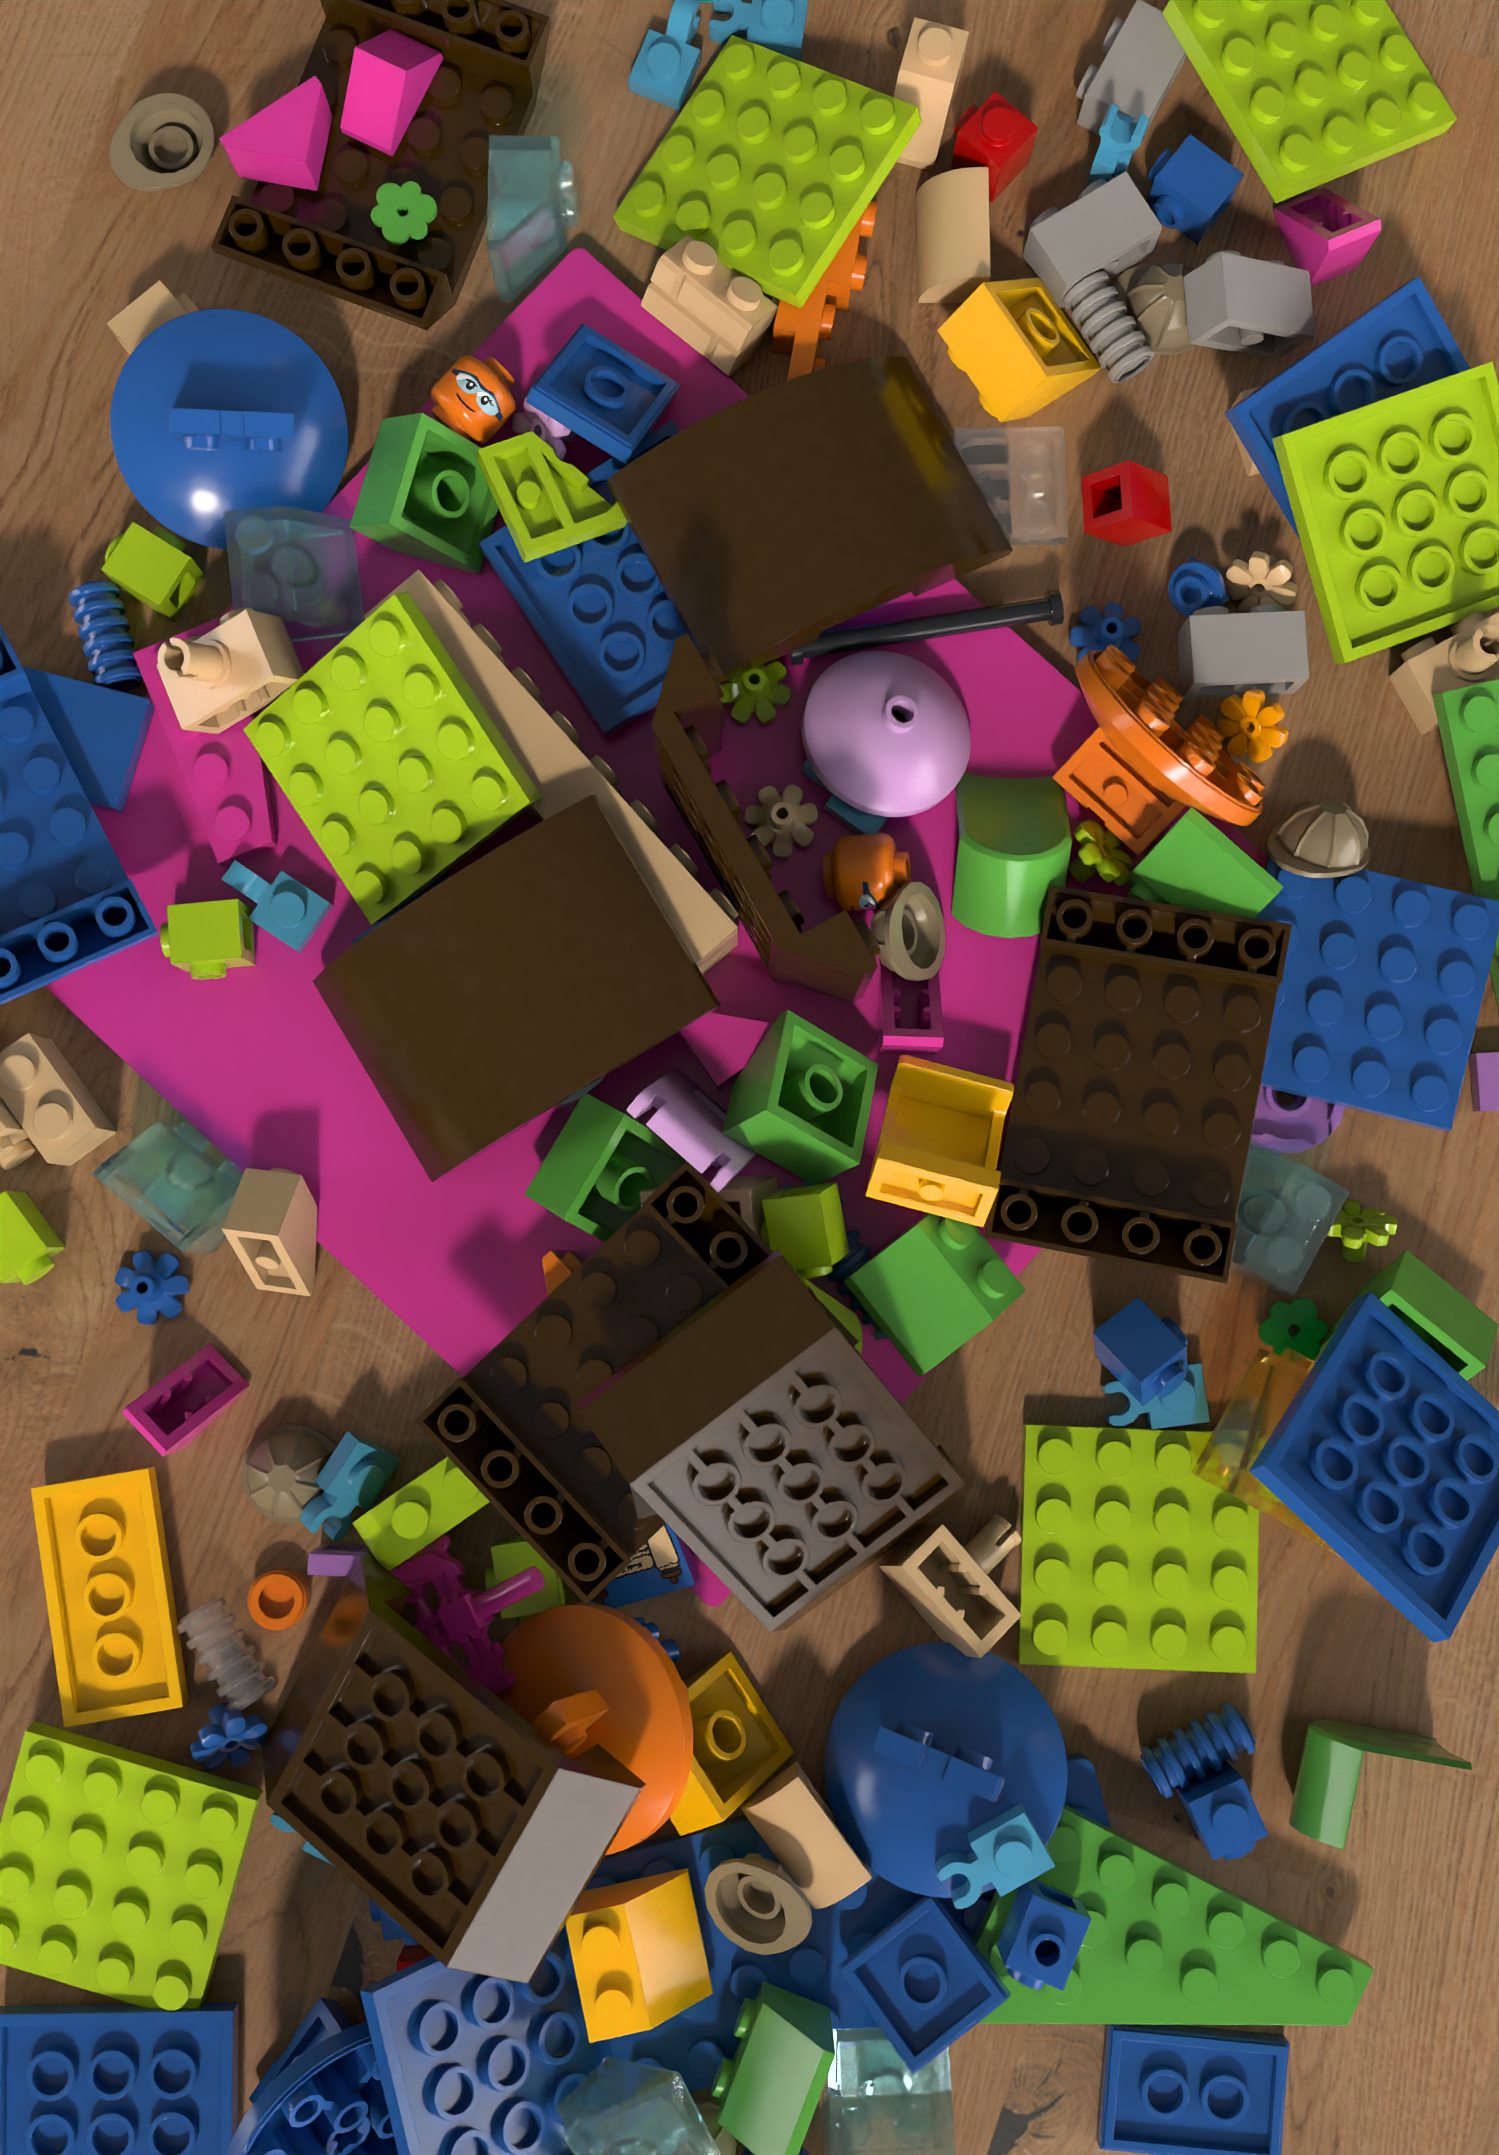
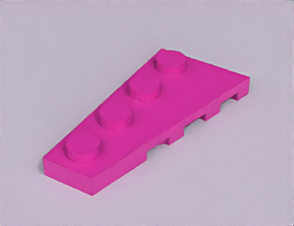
(219, 770)

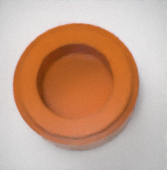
(279, 1598)

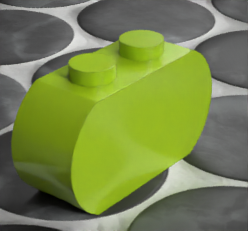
(419, 1513)

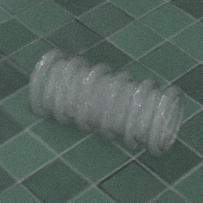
(226, 1654)

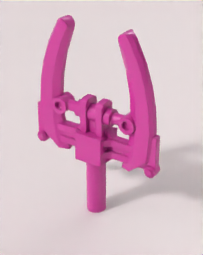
(463, 1613)

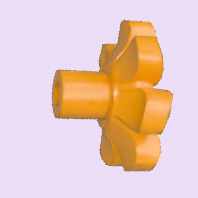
(1252, 725)

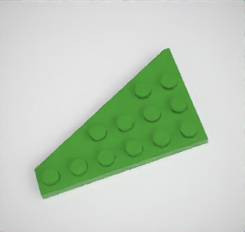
(1171, 1947)

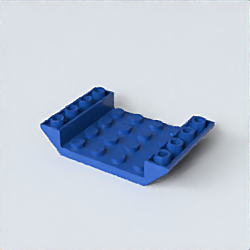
(59, 876)

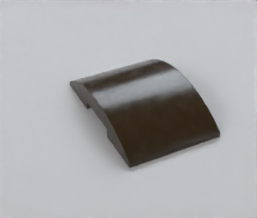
(806, 510)
(513, 986)

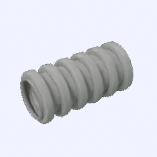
(1108, 327)

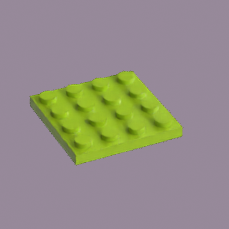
(1311, 84)
(769, 167)
(1400, 511)
(391, 759)
(1132, 1554)
(119, 1868)

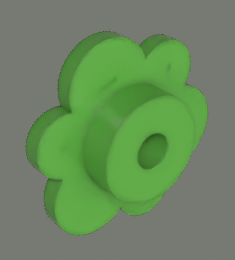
(396, 201)

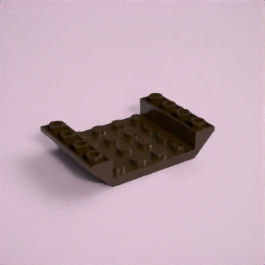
(327, 235)
(686, 727)
(1139, 1082)
(516, 1412)
(772, 1445)
(438, 1789)

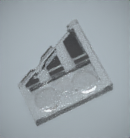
(1020, 479)

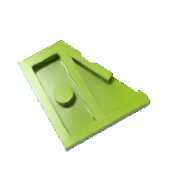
(543, 497)

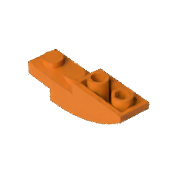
(800, 329)

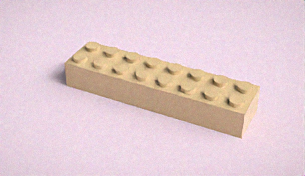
(563, 774)

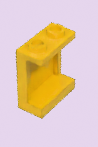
(940, 1141)

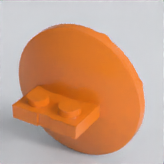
(1143, 764)
(609, 1682)

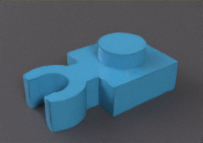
(768, 23)
(1182, 1407)
(349, 1479)
(1004, 1853)

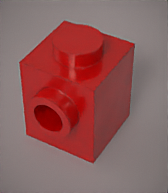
(996, 139)
(1126, 503)

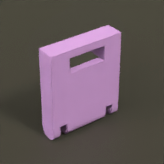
(692, 1126)

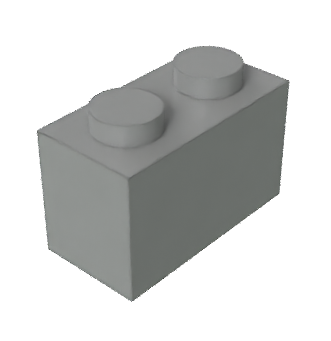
(1137, 70)
(1100, 231)
(1248, 305)
(1243, 652)

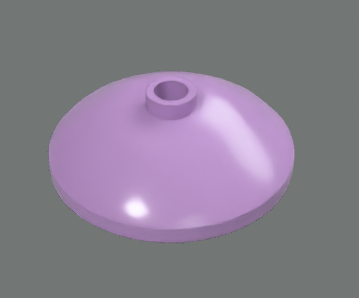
(868, 753)

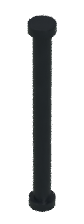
(934, 626)

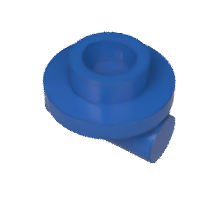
(1196, 587)

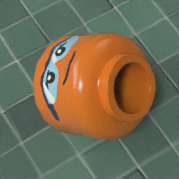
(474, 398)
(865, 871)

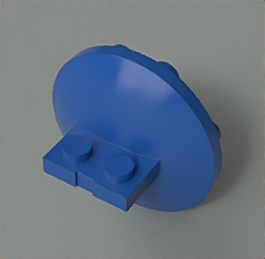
(224, 420)
(935, 1751)
(320, 2094)

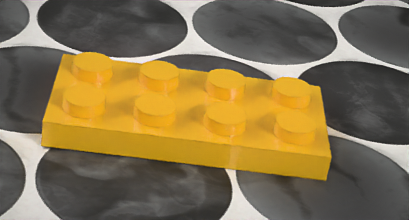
(109, 1596)

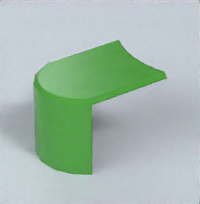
(1009, 852)
(1332, 1769)

